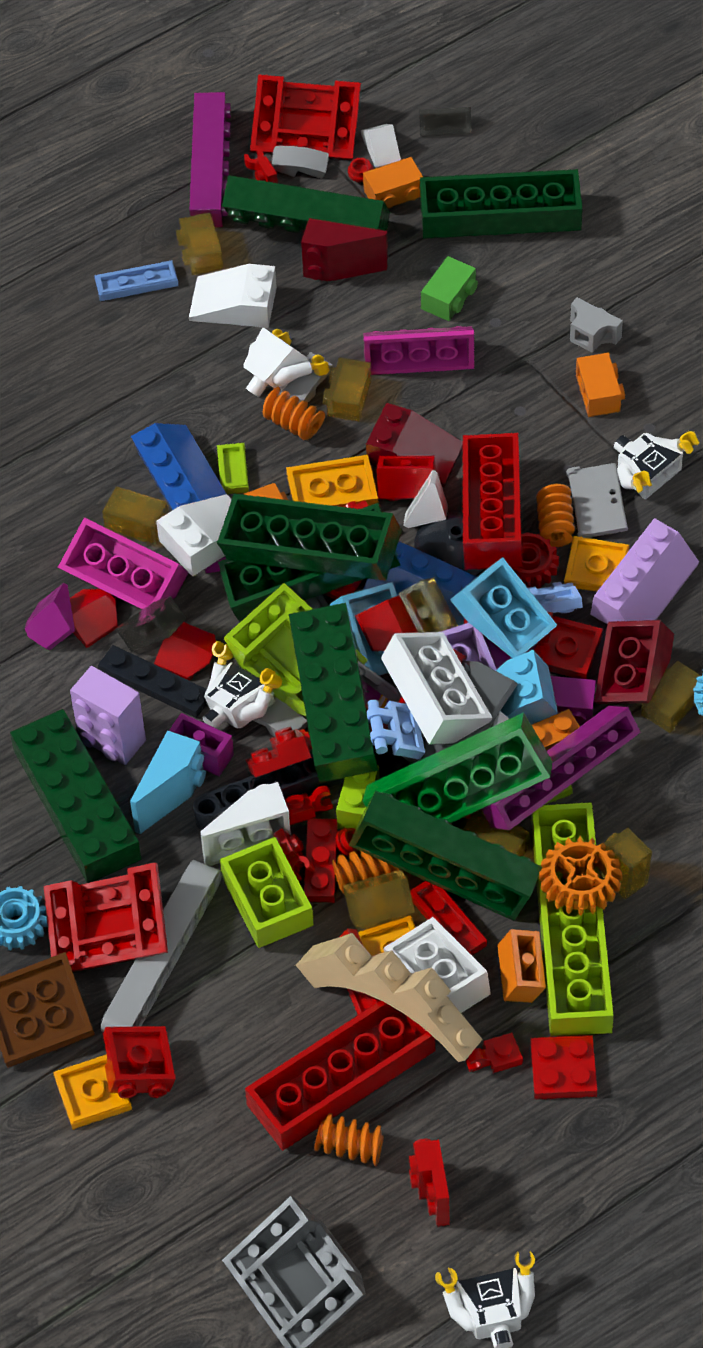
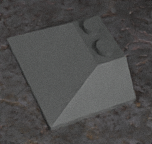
(296, 1275)

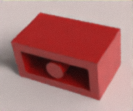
(402, 475)

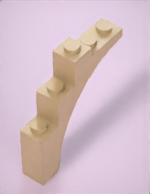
(383, 976)

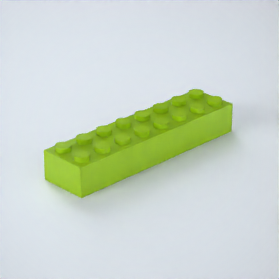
(571, 944)

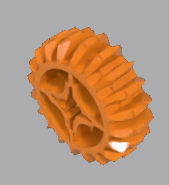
(583, 886)

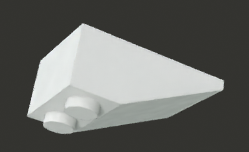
(235, 296)
(193, 532)
(246, 823)
(436, 948)

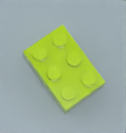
(266, 892)

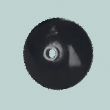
(438, 541)

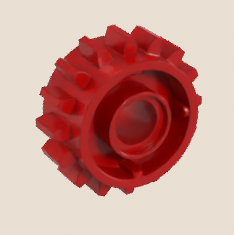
(542, 561)

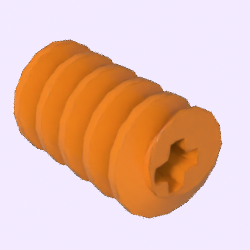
(291, 415)
(555, 514)
(359, 868)
(349, 1139)

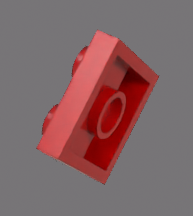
(288, 748)
(138, 1061)
(429, 1178)

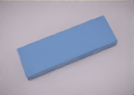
(136, 280)

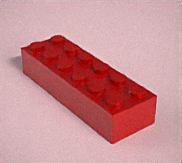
(491, 500)
(337, 1072)

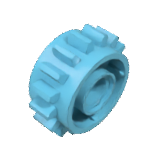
(31, 922)

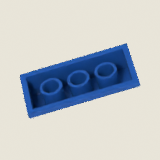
(177, 464)
(420, 566)

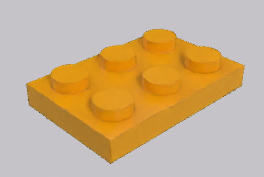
(333, 482)

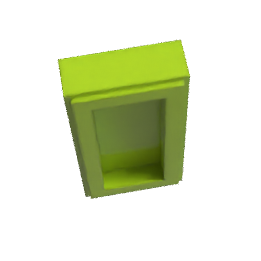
(233, 468)

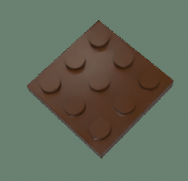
(41, 1010)

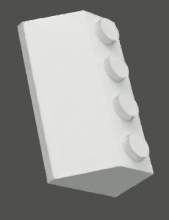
(435, 686)

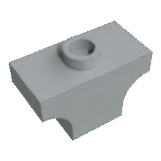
(593, 326)

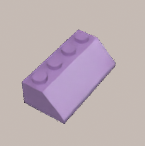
(646, 577)

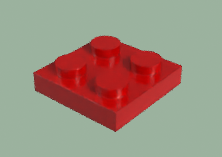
(570, 648)
(563, 1067)

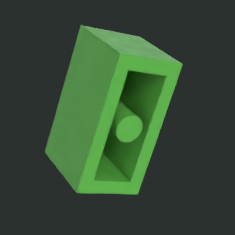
(449, 288)

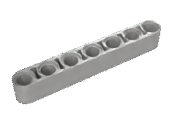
(150, 973)

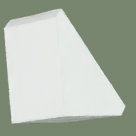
(381, 144)
(428, 505)

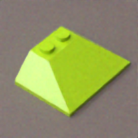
(267, 642)

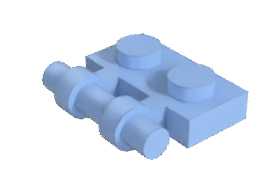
(558, 597)
(403, 729)

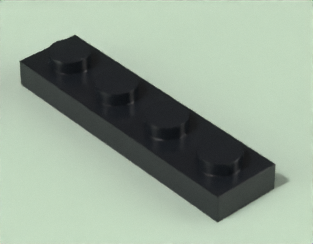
(154, 681)

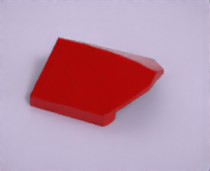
(93, 615)
(383, 621)
(186, 651)

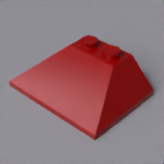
(305, 116)
(107, 918)

